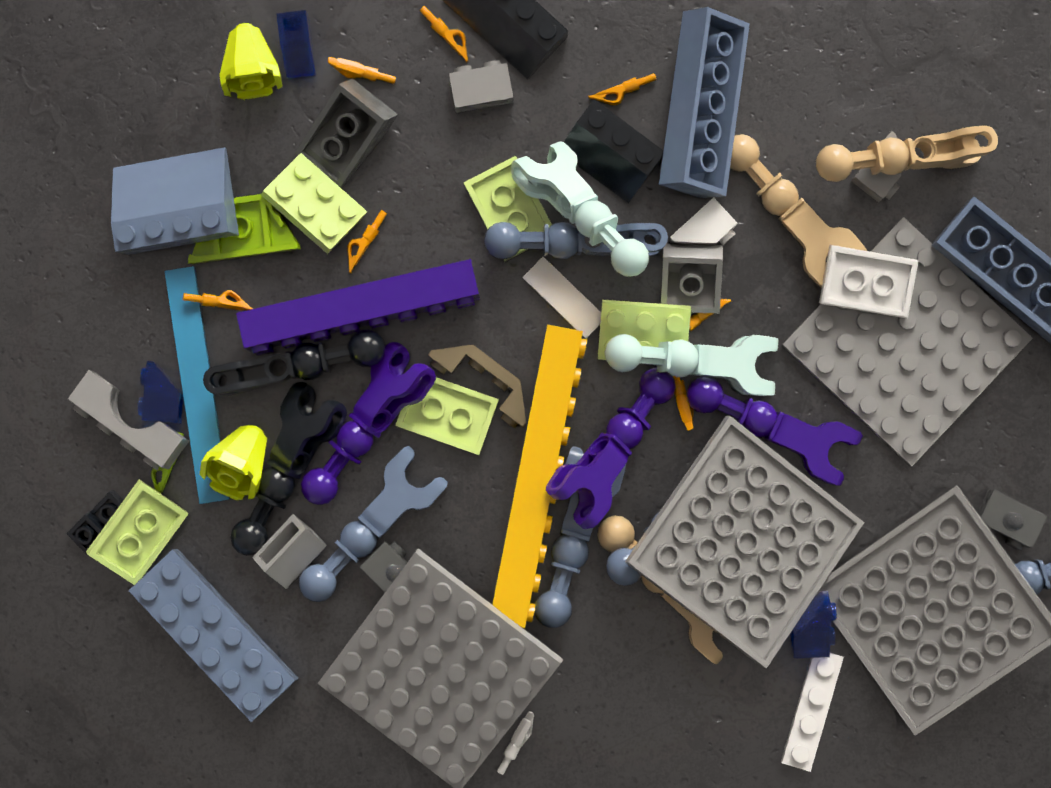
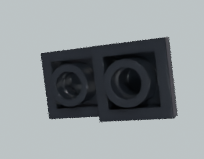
(92, 523)

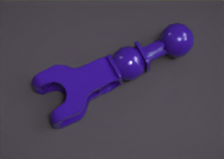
(371, 415)
(762, 420)
(609, 453)

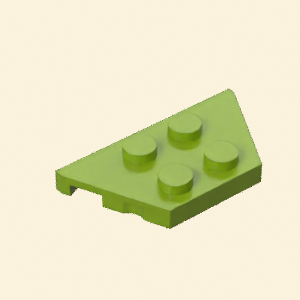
(260, 233)

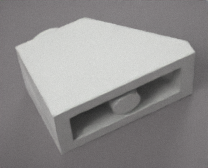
(707, 226)

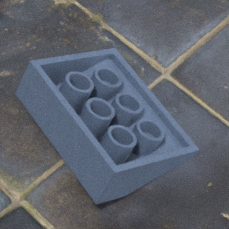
(172, 202)

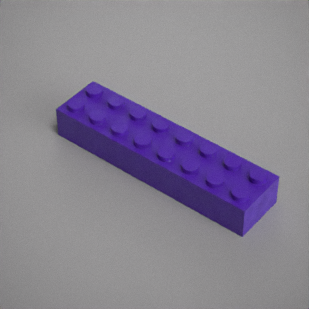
(358, 306)

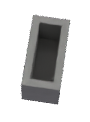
(481, 86)
(289, 551)

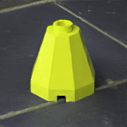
(248, 64)
(236, 463)

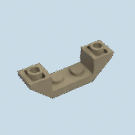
(450, 359)

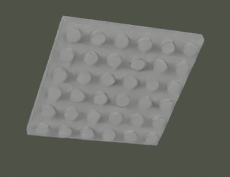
(914, 372)
(745, 542)
(937, 610)
(439, 670)

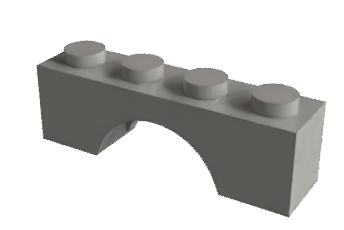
(99, 399)

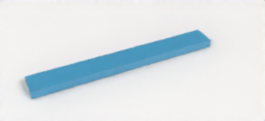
(193, 364)

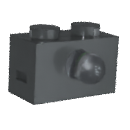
(1011, 519)
(385, 564)

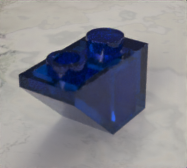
(296, 43)
(161, 397)
(813, 631)

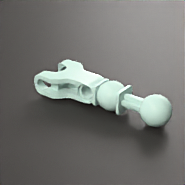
(576, 201)
(682, 359)

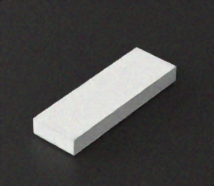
(563, 297)

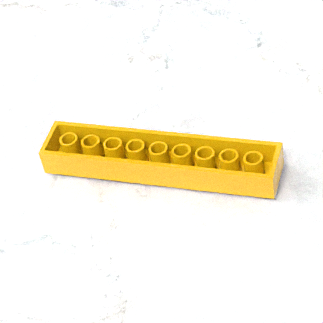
(538, 463)

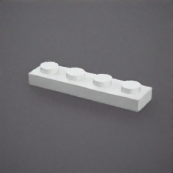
(811, 711)

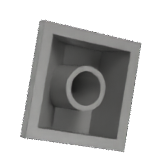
(692, 276)

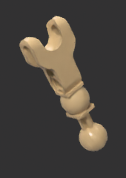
(893, 155)
(782, 199)
(618, 533)

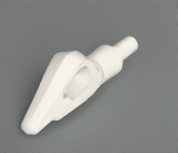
(519, 737)

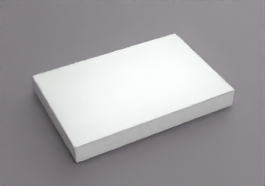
(868, 281)

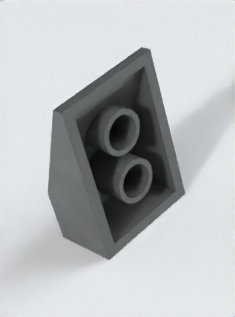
(346, 131)

